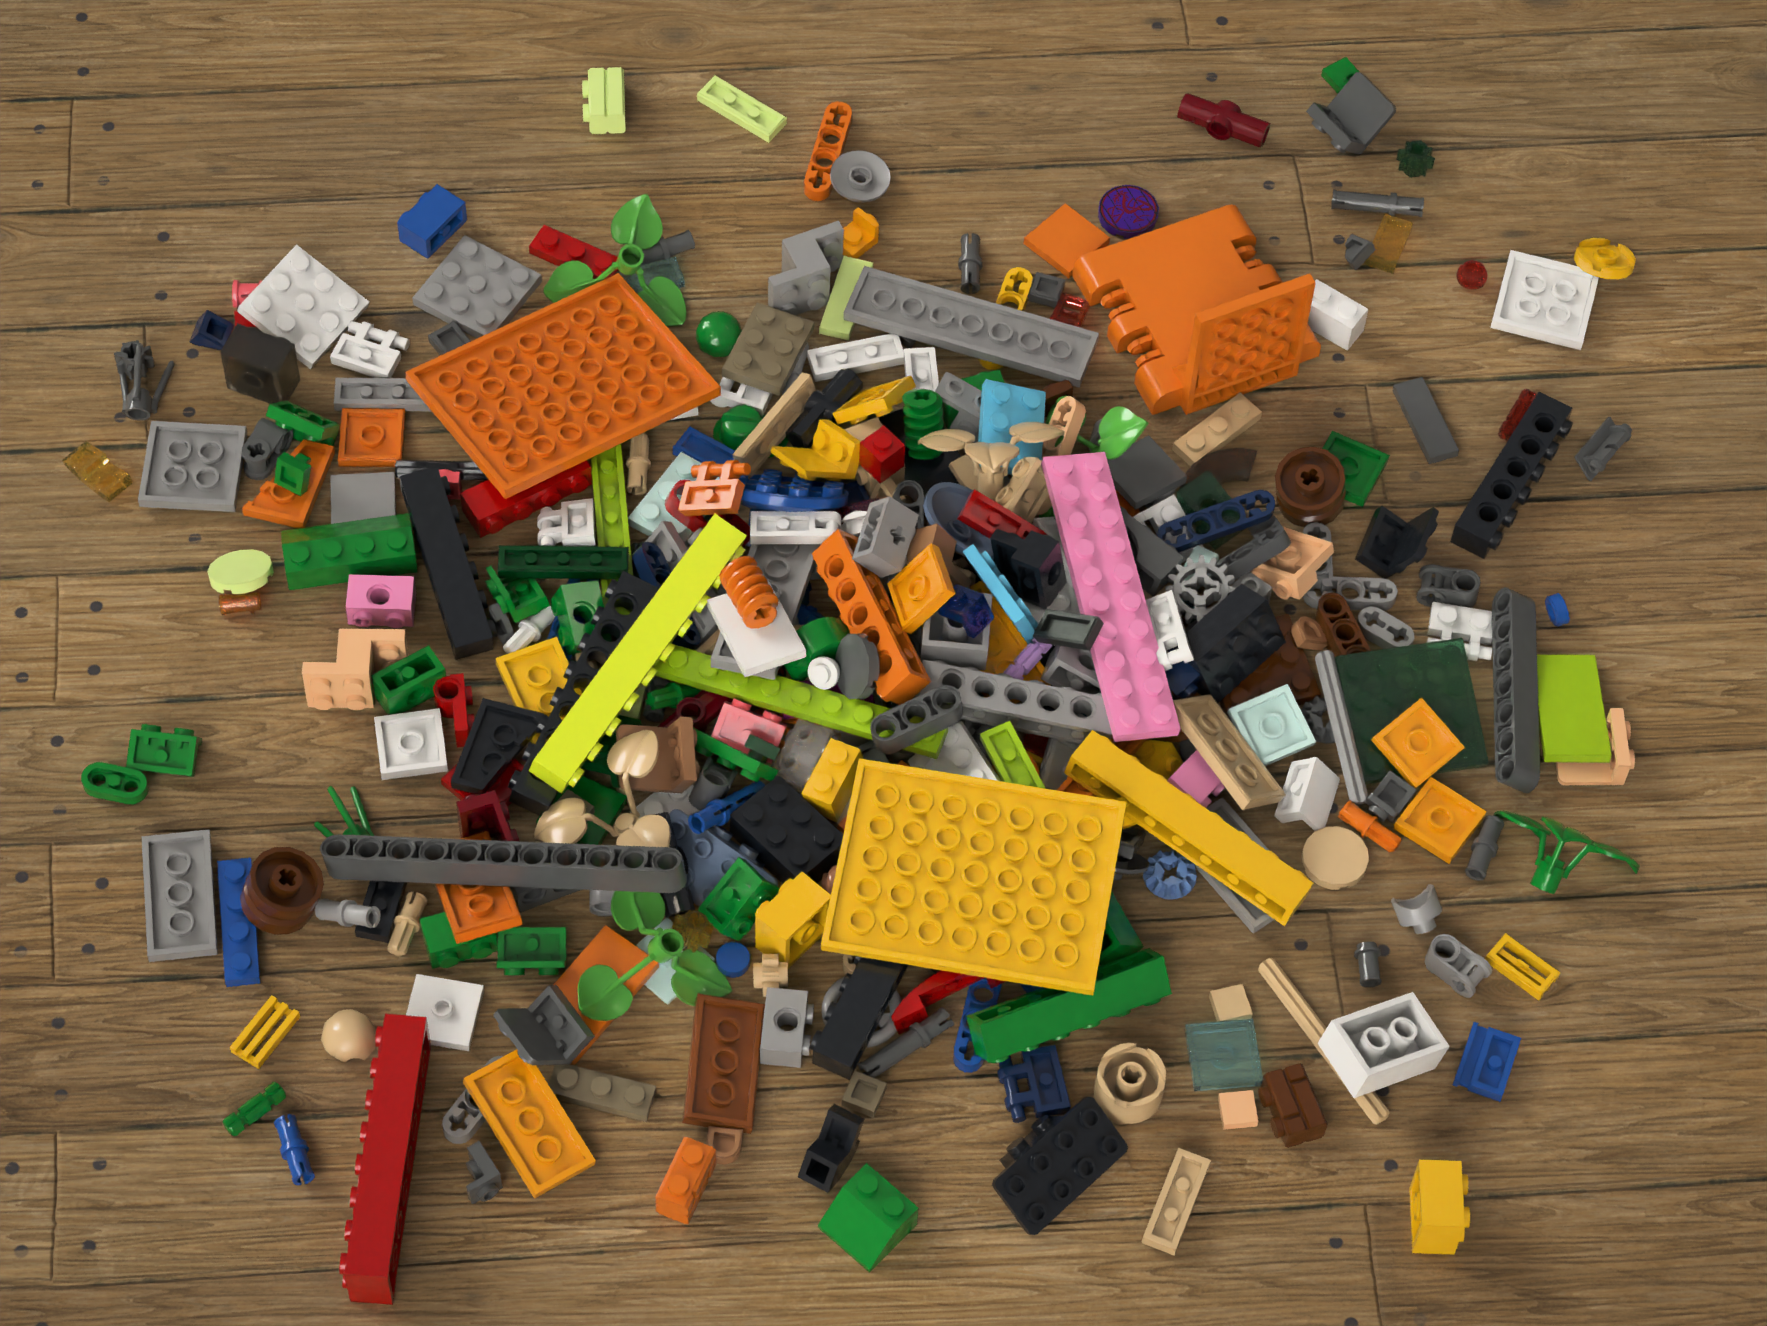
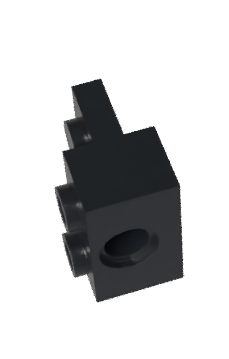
(1031, 565)

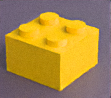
(792, 919)
(1438, 1207)

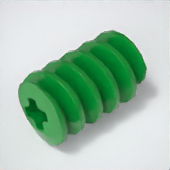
(922, 416)

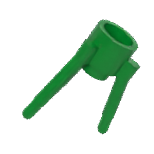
(352, 828)

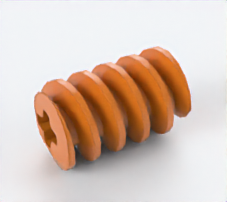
(749, 592)

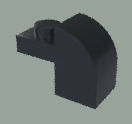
(833, 1149)

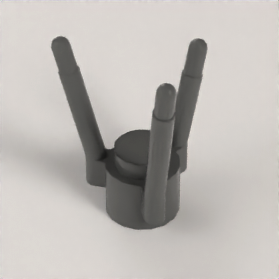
(138, 403)

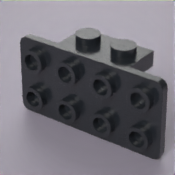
(1057, 1163)

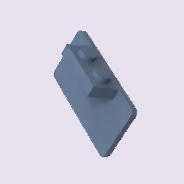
(711, 855)

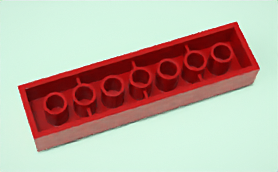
(386, 1160)

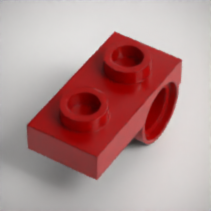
(456, 706)

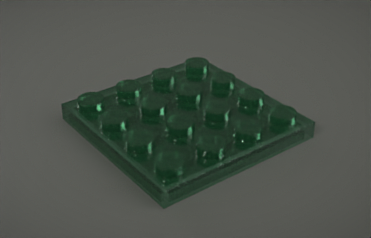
(1390, 680)

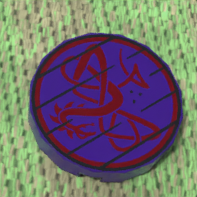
(1128, 211)

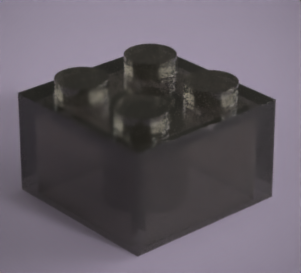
(260, 364)

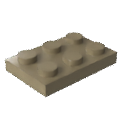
(768, 349)

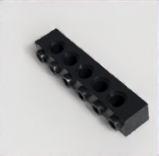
(1543, 415)

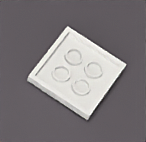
(1545, 300)
(303, 305)

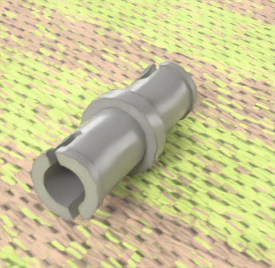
(347, 913)

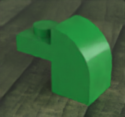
(819, 638)

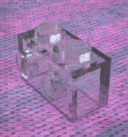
(801, 753)

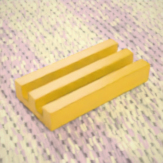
(1519, 971)
(253, 1026)

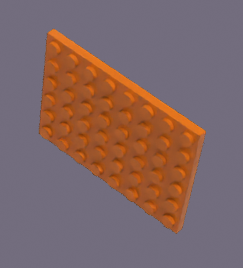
(562, 385)

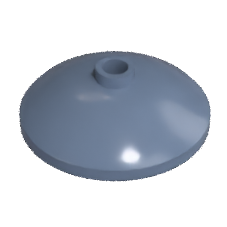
(943, 506)

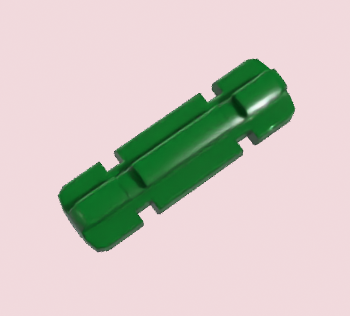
(254, 1109)

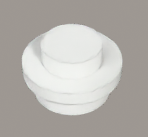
(823, 672)

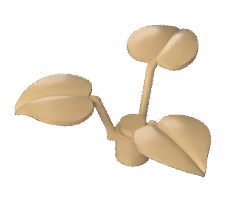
(990, 455)
(567, 818)

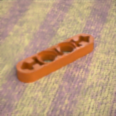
(826, 150)

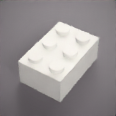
(1383, 1044)

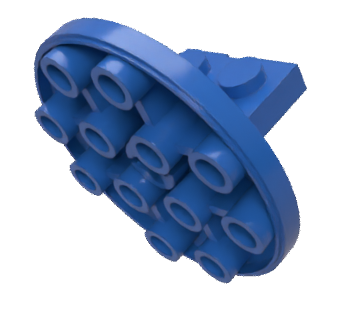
(768, 493)

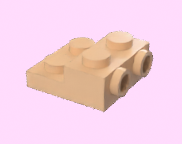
(1295, 568)

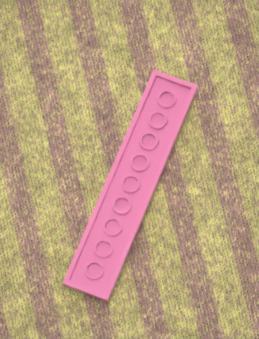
(1110, 588)

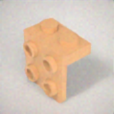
(1603, 773)

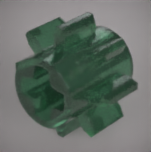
(1415, 158)

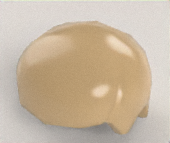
(349, 1035)

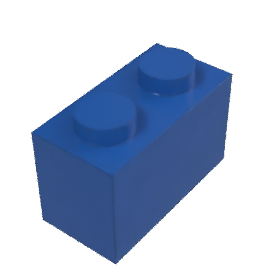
(432, 221)

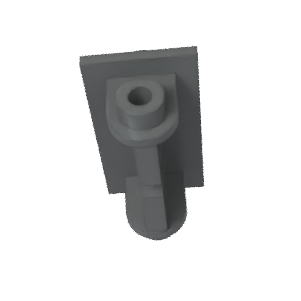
(1601, 447)

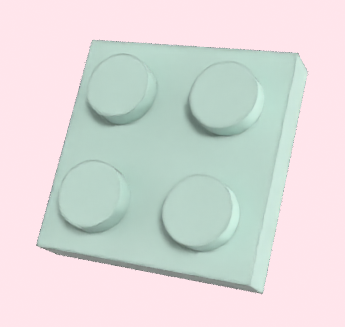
(1272, 725)

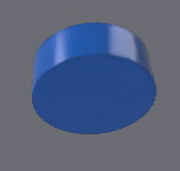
(1557, 609)
(733, 959)

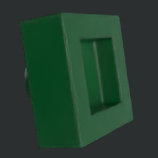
(761, 749)

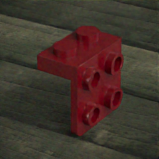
(485, 813)

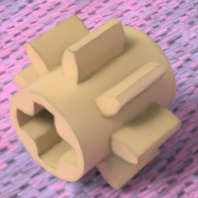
(770, 973)

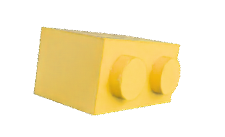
(833, 779)

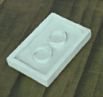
(652, 508)

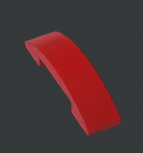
(930, 991)

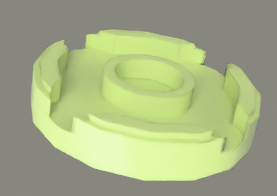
(240, 571)

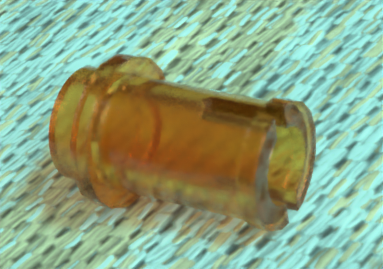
(240, 603)

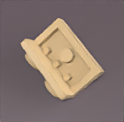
(1025, 489)

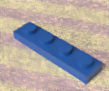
(238, 934)

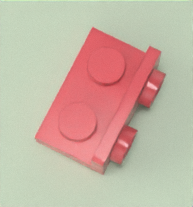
(738, 721)

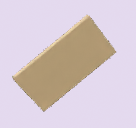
(1227, 752)

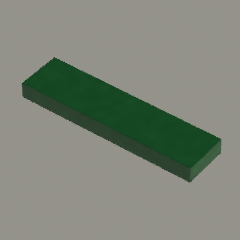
(562, 562)

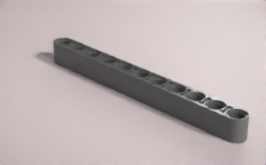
(504, 863)

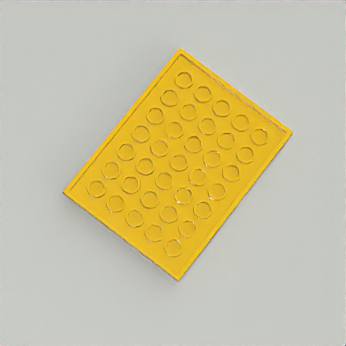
(974, 876)

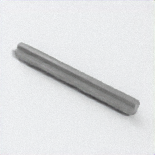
(1341, 727)

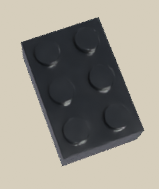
(1233, 641)
(786, 832)

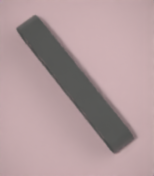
(1515, 690)

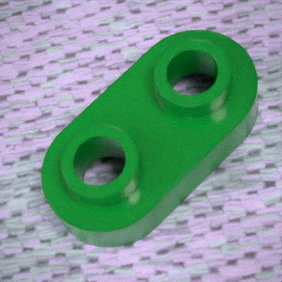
(117, 782)

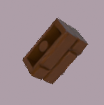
(1292, 1105)

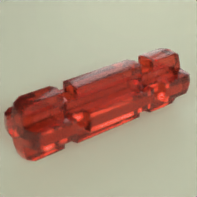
(1516, 413)

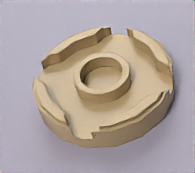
(1335, 857)

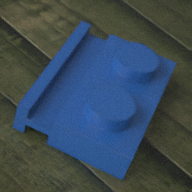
(1487, 1061)

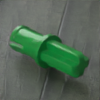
(669, 695)

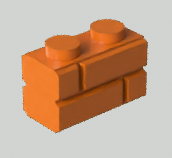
(685, 1180)

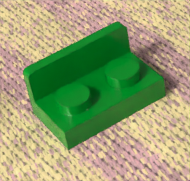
(303, 423)
(163, 752)
(736, 899)

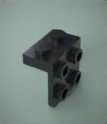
(1393, 543)

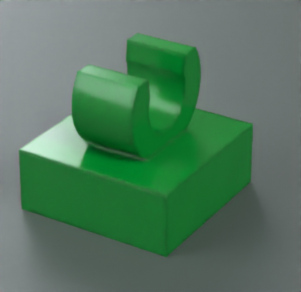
(293, 472)

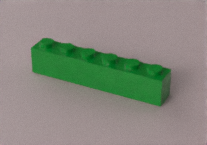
(1054, 1013)

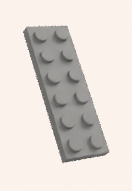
(789, 572)

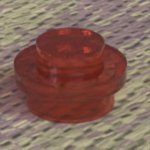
(1472, 275)

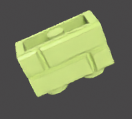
(606, 100)

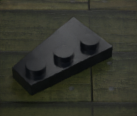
(492, 744)

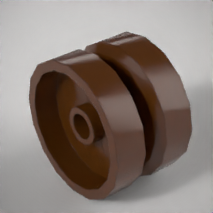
(1310, 486)
(281, 890)

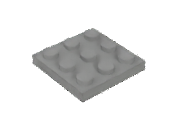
(477, 288)
(192, 466)

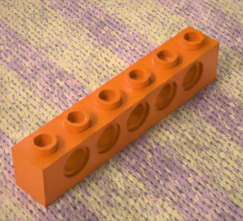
(869, 611)

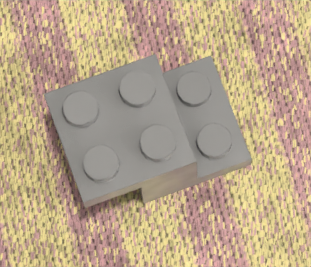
(807, 269)

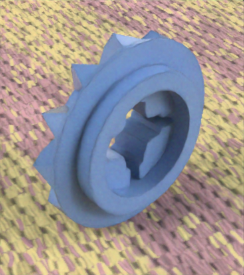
(1171, 887)

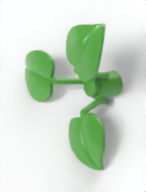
(640, 229)
(1117, 432)
(604, 995)

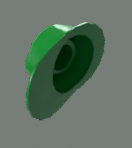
(737, 425)

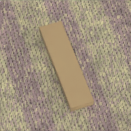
(773, 426)

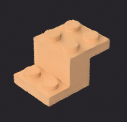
(349, 679)

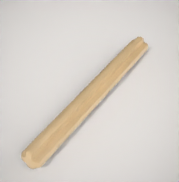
(1313, 1028)

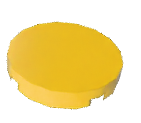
(1604, 260)

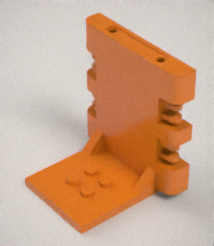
(1200, 311)

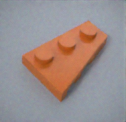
(285, 507)

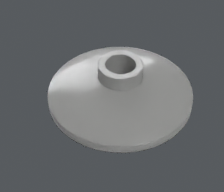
(861, 167)

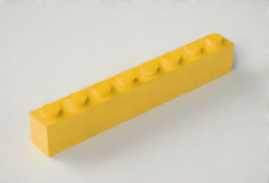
(1189, 828)

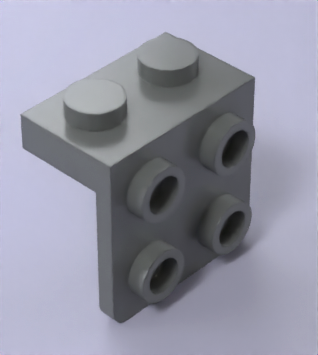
(1353, 115)
(546, 1030)

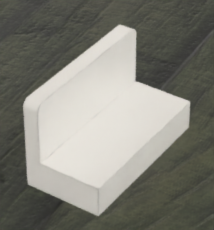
(1308, 792)

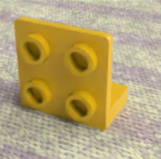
(831, 456)

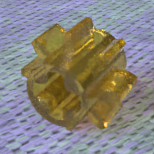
(694, 930)

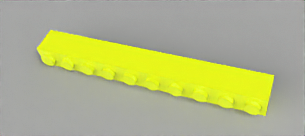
(637, 654)

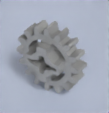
(1188, 589)

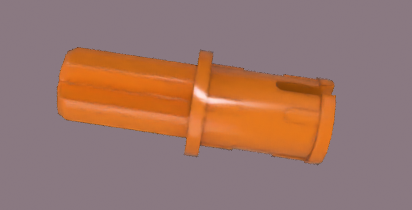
(1369, 826)

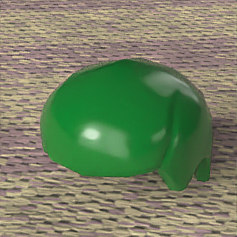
(717, 333)

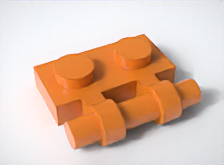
(714, 496)

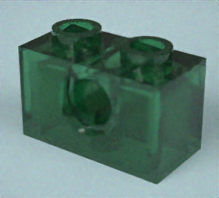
(1204, 493)

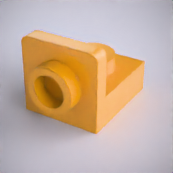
(860, 234)

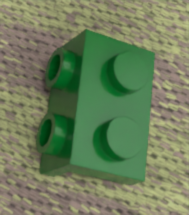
(516, 595)
(532, 949)

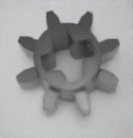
(126, 359)

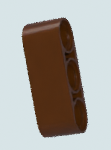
(1340, 625)

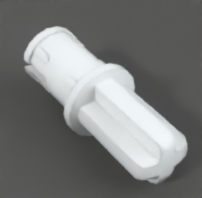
(529, 630)

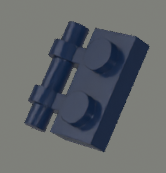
(1045, 1083)

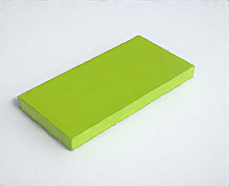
(1571, 710)

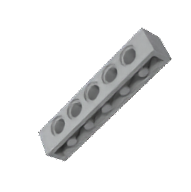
(1025, 717)

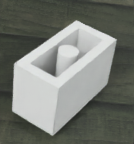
(1336, 316)

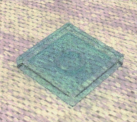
(1223, 1054)

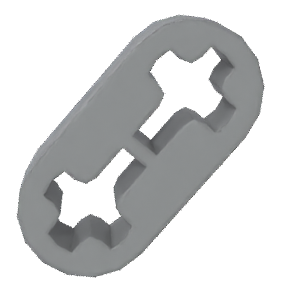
(1385, 630)

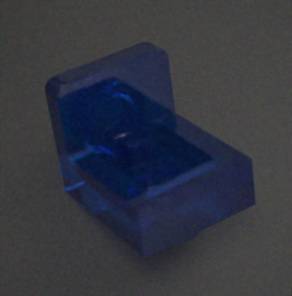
(969, 609)

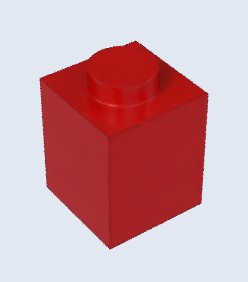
(881, 454)

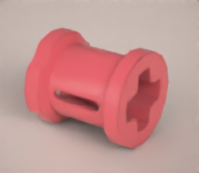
(241, 291)

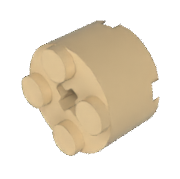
(1130, 1083)

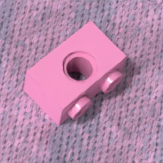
(368, 590)

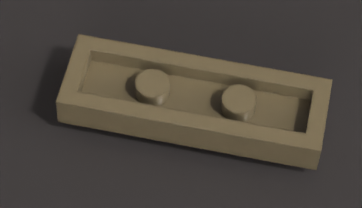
(602, 1091)

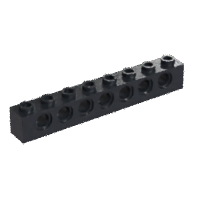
(627, 593)

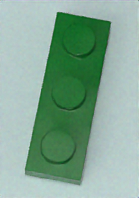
(731, 758)

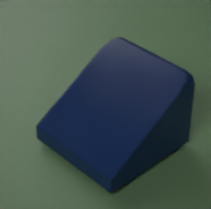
(211, 331)

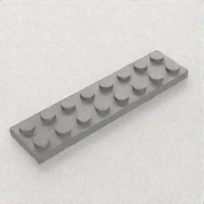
(971, 326)

